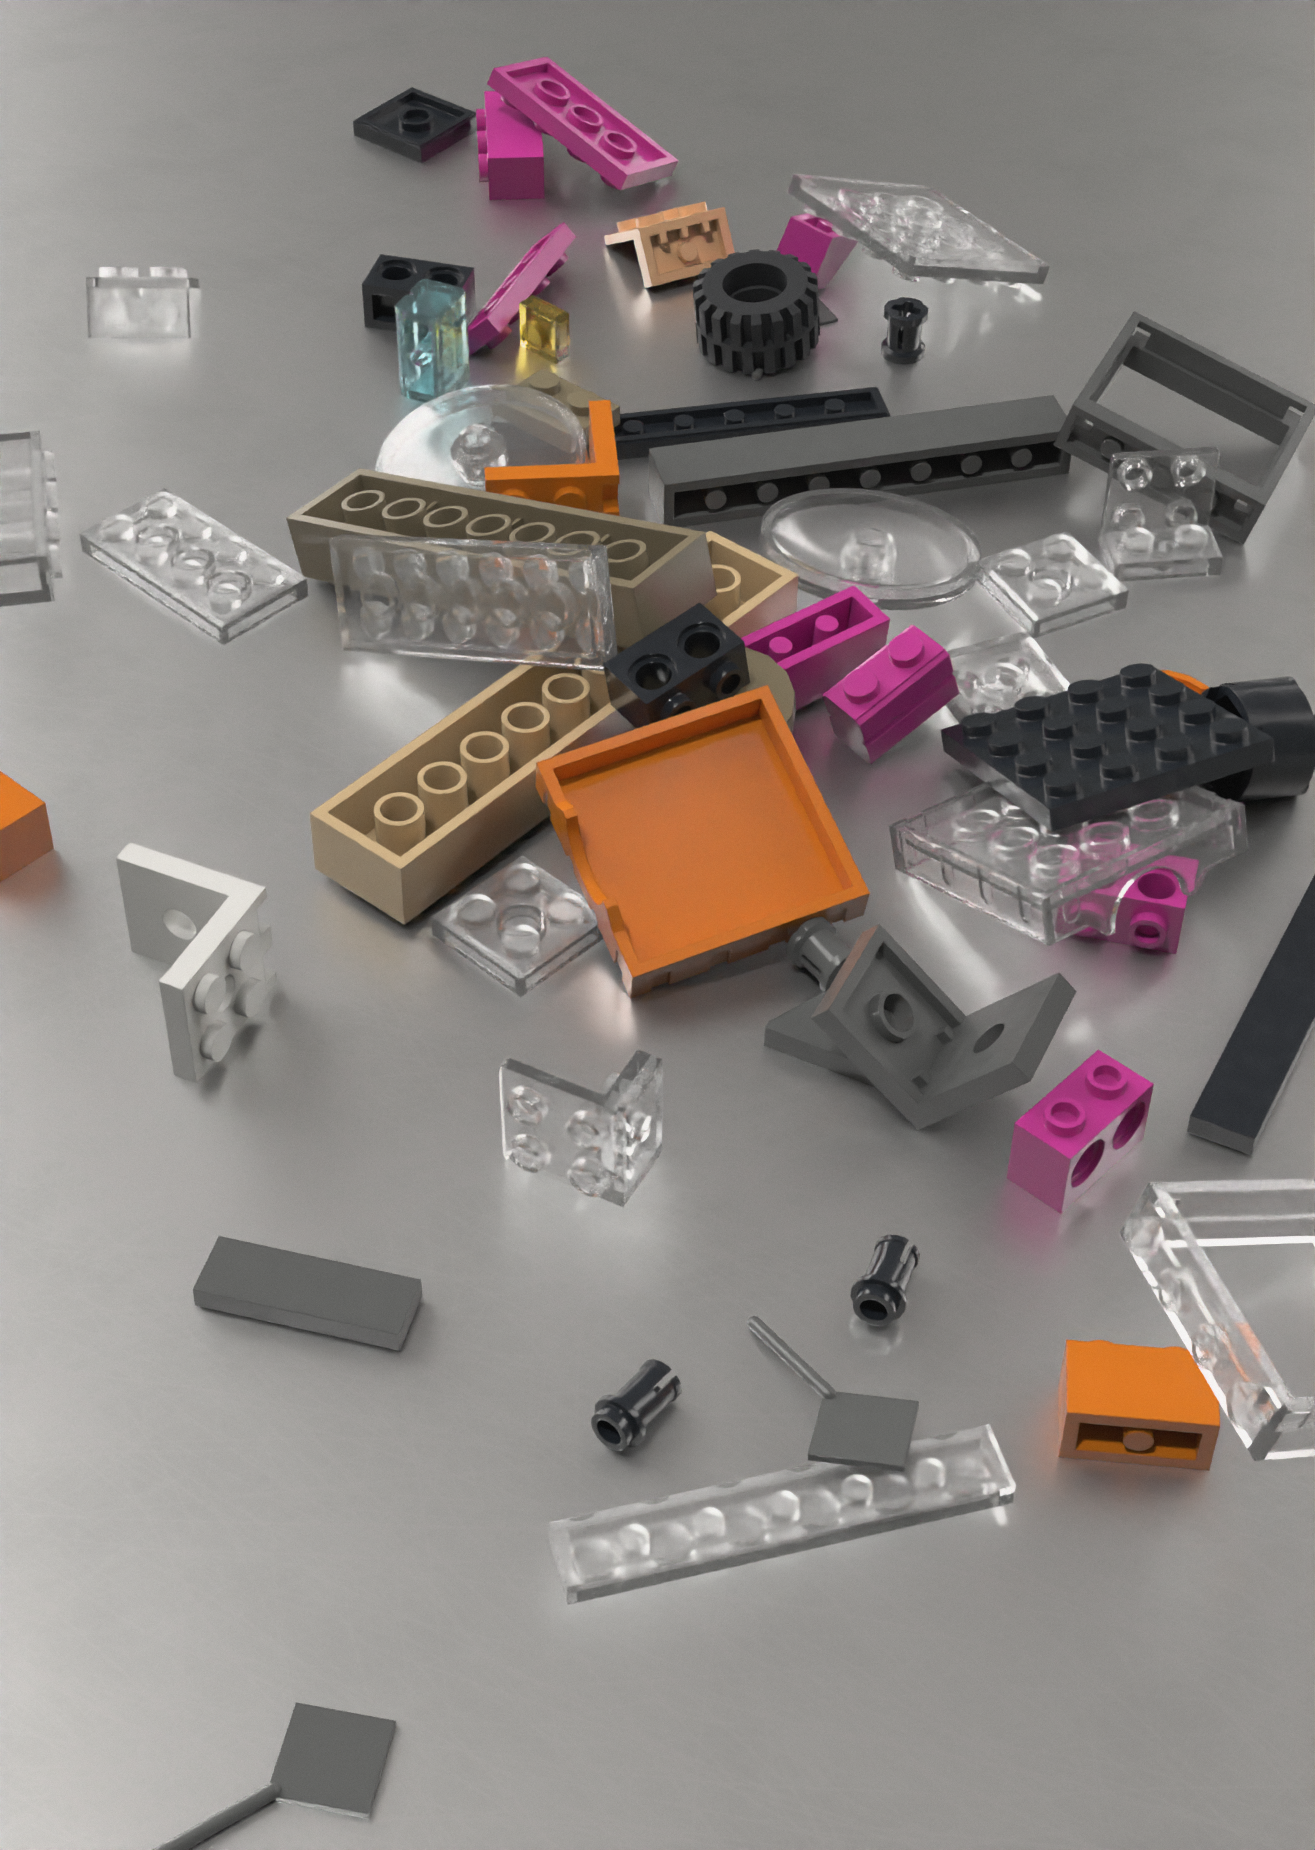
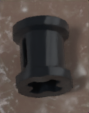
(904, 330)

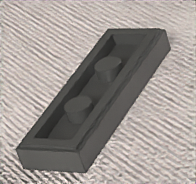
(308, 1292)

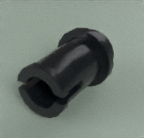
(880, 1293)
(623, 1417)

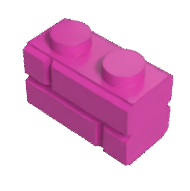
(891, 694)

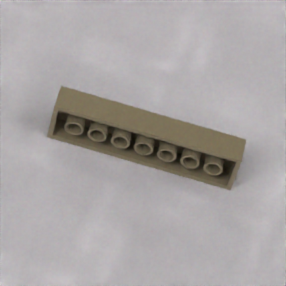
(652, 566)

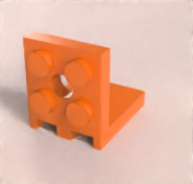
(578, 486)

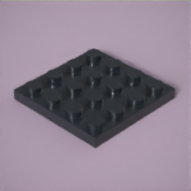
(1105, 746)

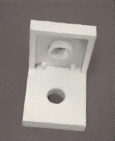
(214, 958)

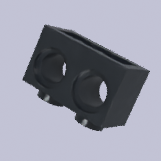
(394, 278)
(677, 668)

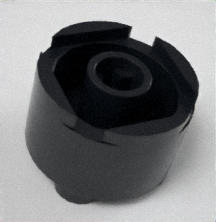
(1283, 713)

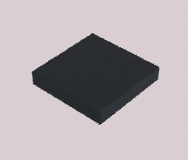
(415, 125)

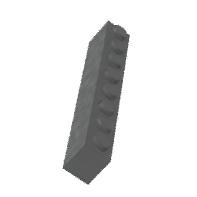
(884, 454)

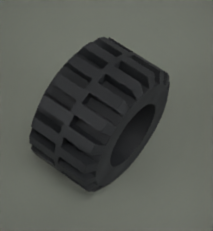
(756, 311)

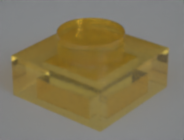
(544, 329)

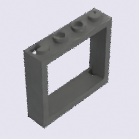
(1206, 381)

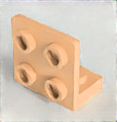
(676, 241)

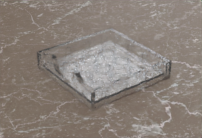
(1066, 879)

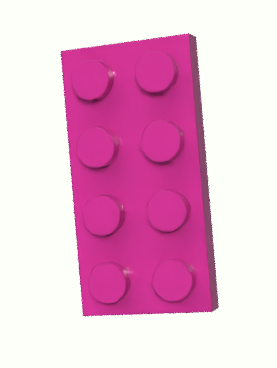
(582, 123)

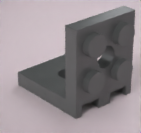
(934, 1054)

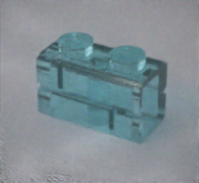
(432, 340)

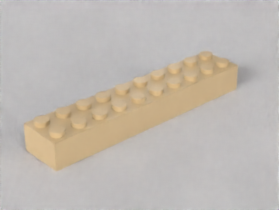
(471, 778)

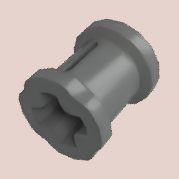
(818, 950)

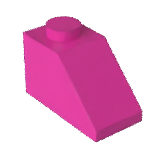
(817, 245)

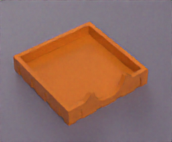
(699, 839)

